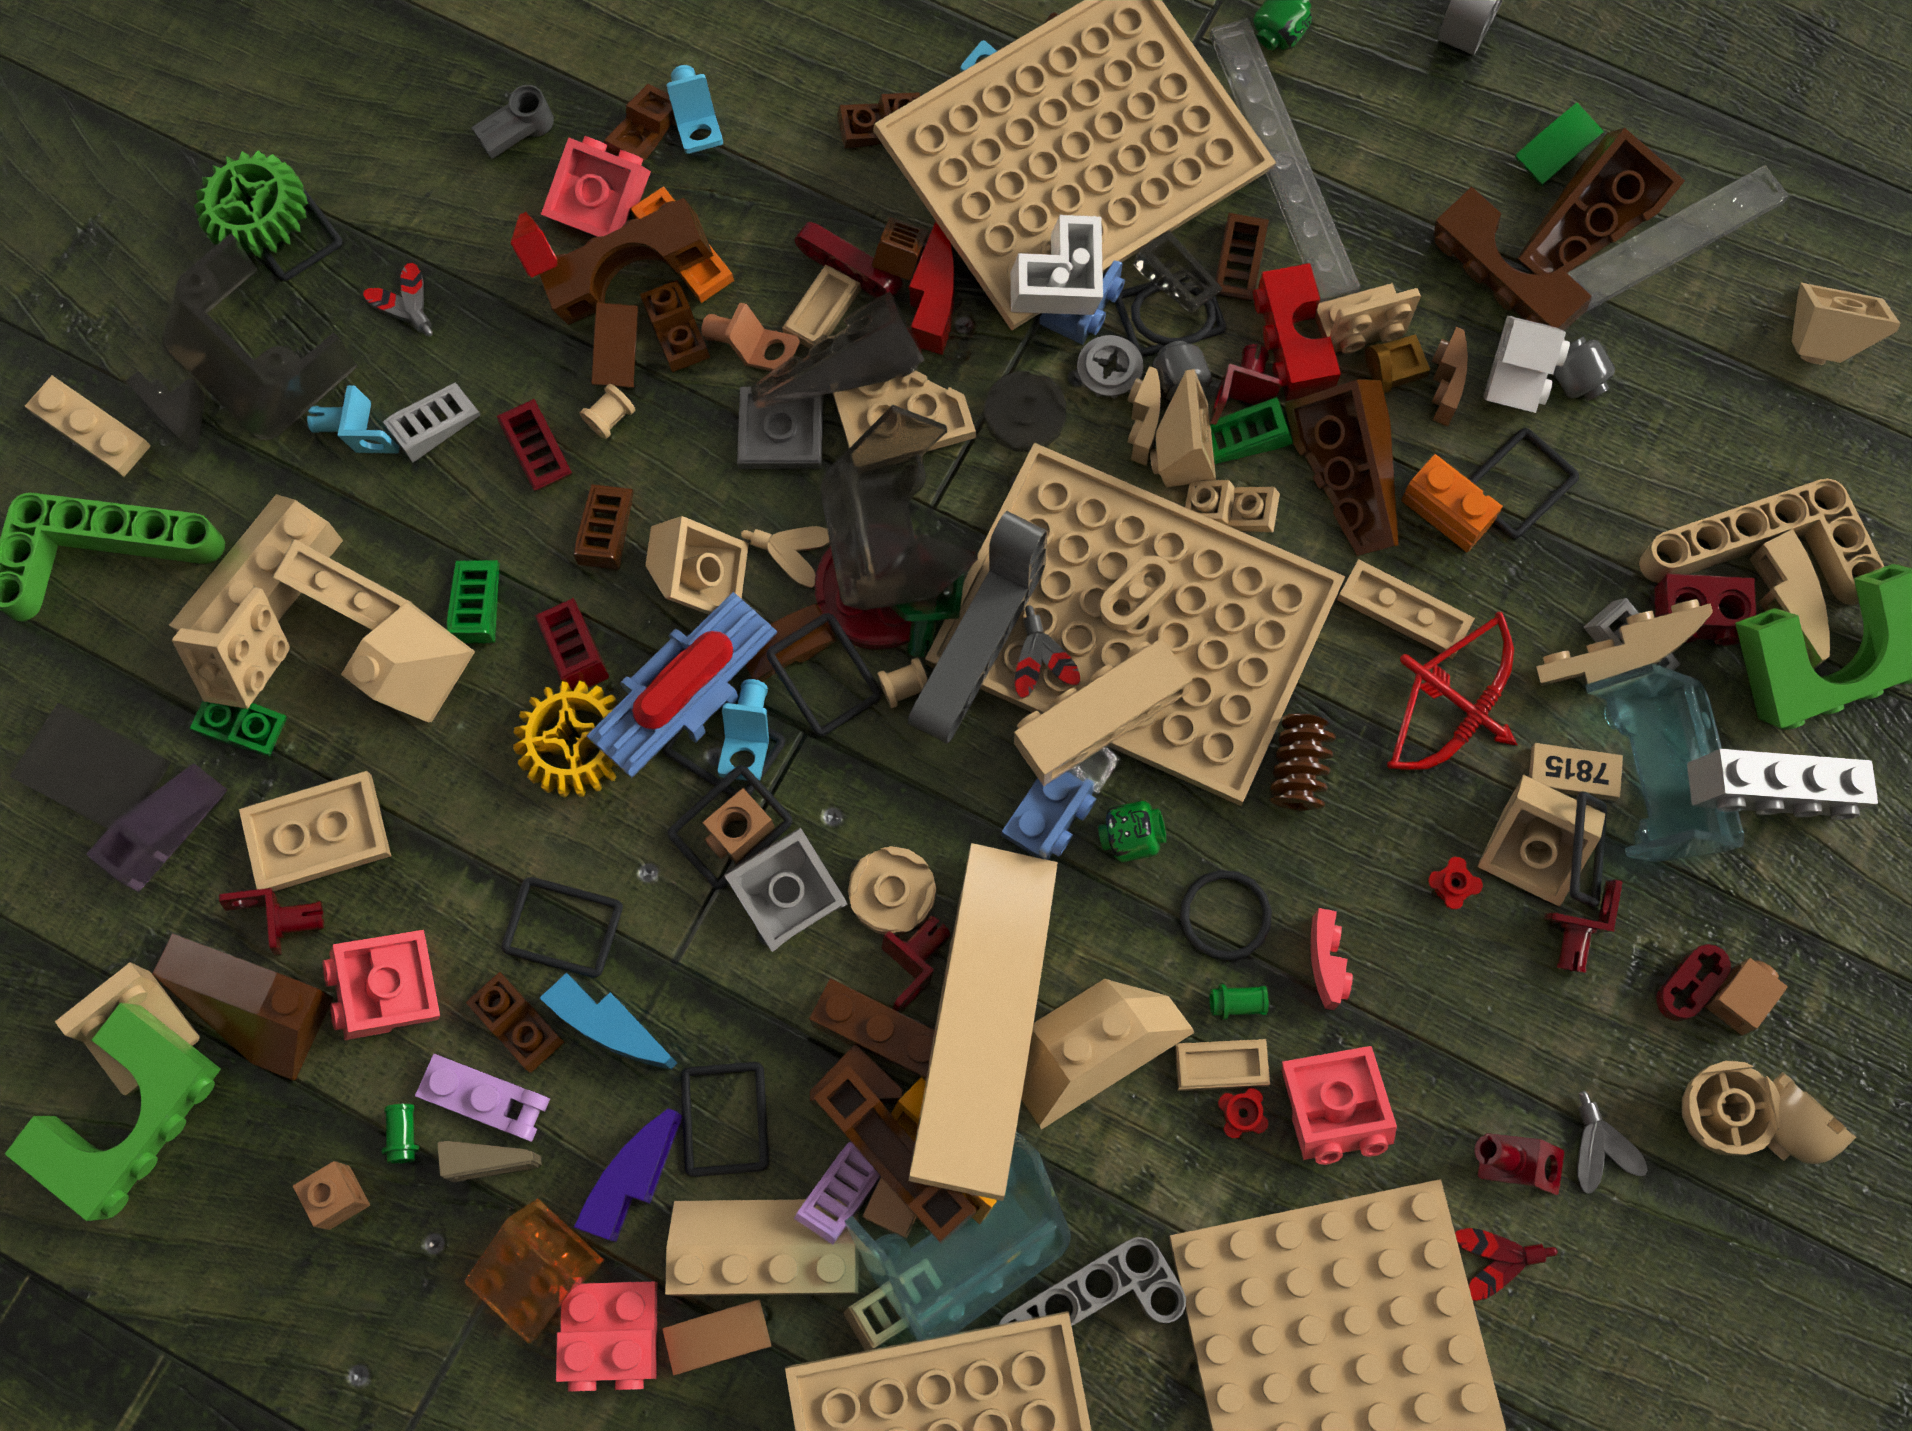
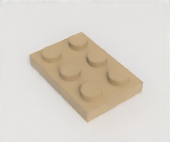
(315, 832)

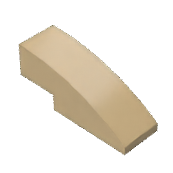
(1796, 590)

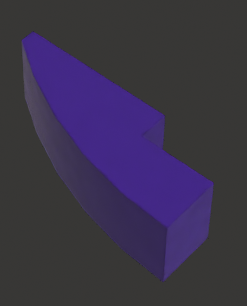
(629, 1176)

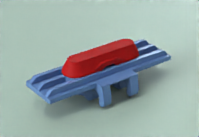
(686, 685)

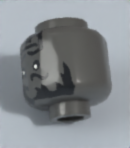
(1173, 362)

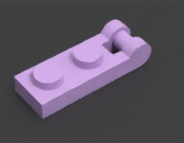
(480, 1096)

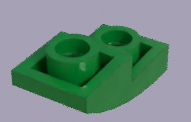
(1559, 144)
(248, 729)

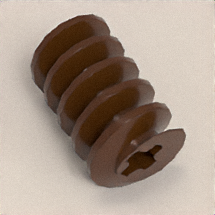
(1300, 762)

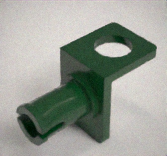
(927, 613)

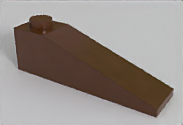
(1350, 451)
(251, 1007)

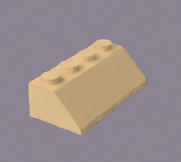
(253, 564)
(755, 1251)

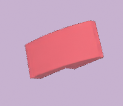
(1329, 971)

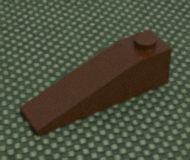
(1604, 200)

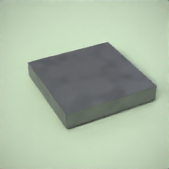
(780, 434)

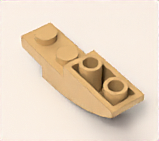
(1643, 642)

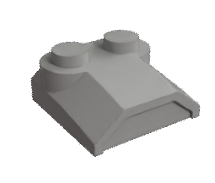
(785, 888)

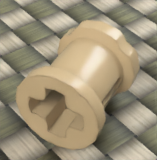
(607, 411)
(903, 682)

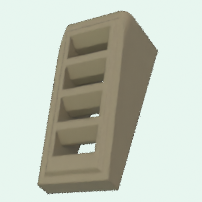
(473, 1161)

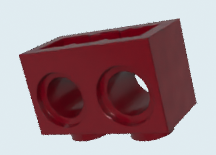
(1728, 592)

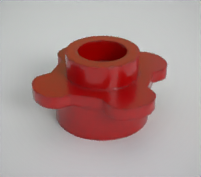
(1454, 896)
(1249, 1101)

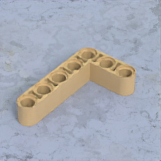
(1763, 525)

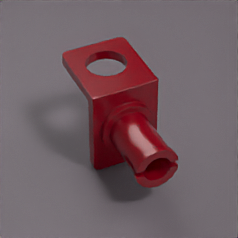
(1246, 382)
(279, 919)
(1579, 930)
(912, 957)
(1519, 1161)

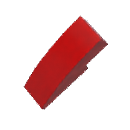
(933, 293)

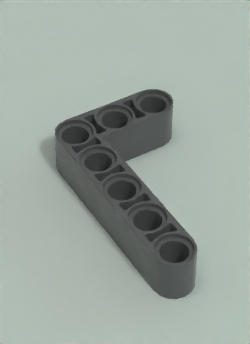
(1015, 569)

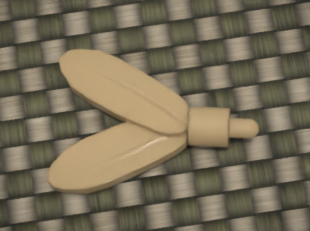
(785, 548)

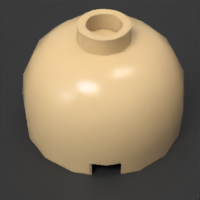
(1724, 1106)
(1806, 1126)

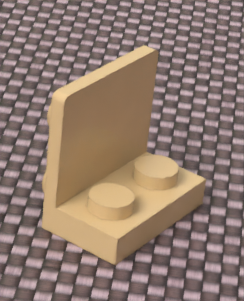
(1366, 317)
(240, 659)
(127, 986)

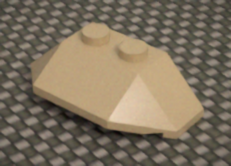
(1096, 1044)

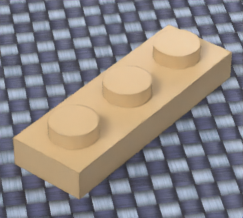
(87, 426)
(336, 586)
(1404, 608)

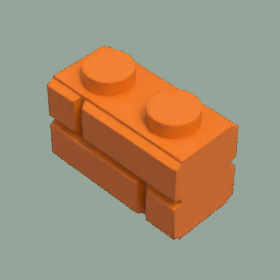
(1451, 503)

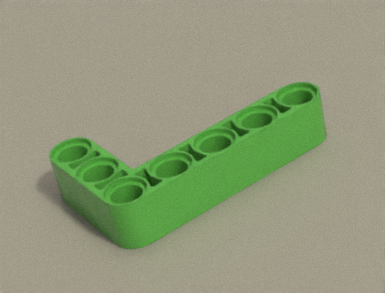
(92, 533)

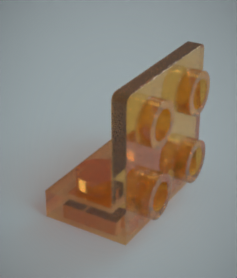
(531, 1268)

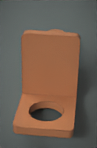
(749, 338)

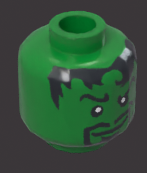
(1282, 23)
(1133, 831)

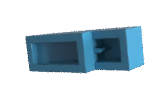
(605, 1023)

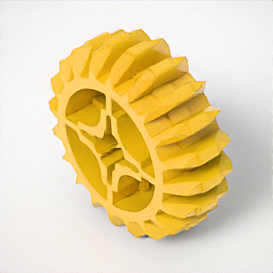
(538, 741)

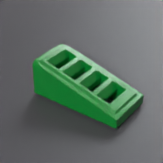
(1250, 446)
(474, 632)

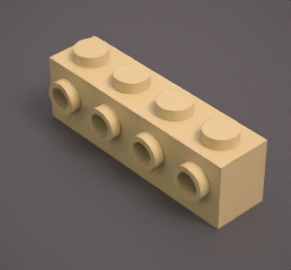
(1102, 710)

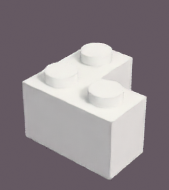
(1068, 278)
(1522, 363)

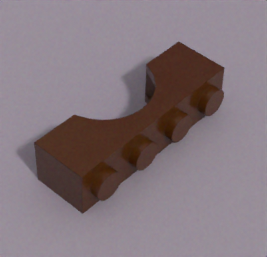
(1469, 234)
(584, 274)
(873, 1028)
(890, 1153)

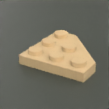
(865, 405)

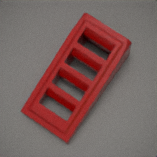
(532, 246)

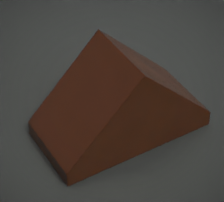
(871, 1074)

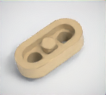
(1135, 594)

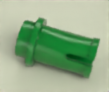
(1238, 1001)
(400, 1134)

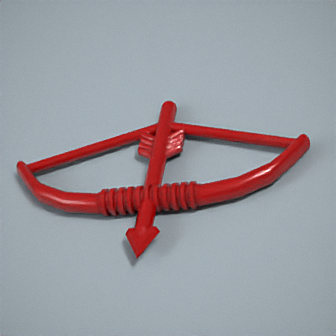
(1438, 684)

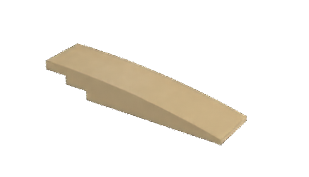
(984, 1024)

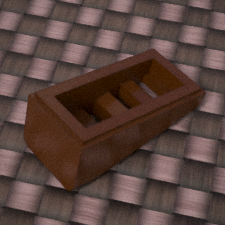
(1244, 225)
(899, 248)
(603, 556)

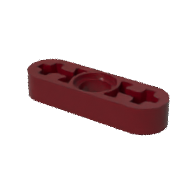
(842, 256)

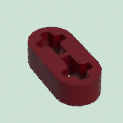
(1701, 990)

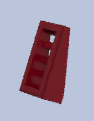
(519, 416)
(585, 667)

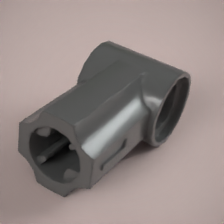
(513, 122)

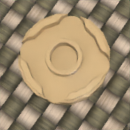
(892, 891)

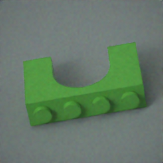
(1779, 668)
(170, 1082)

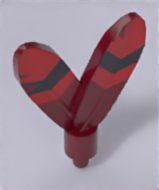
(1507, 1256)

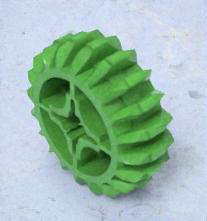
(275, 196)

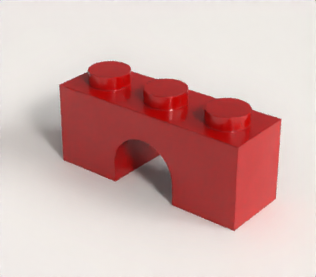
(1301, 363)

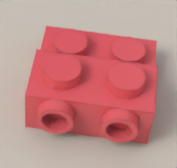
(595, 187)
(381, 984)
(1339, 1105)
(608, 1335)

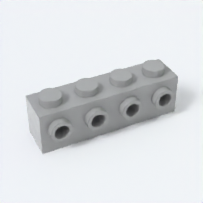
(1782, 784)

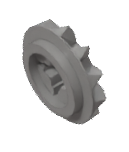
(1101, 351)

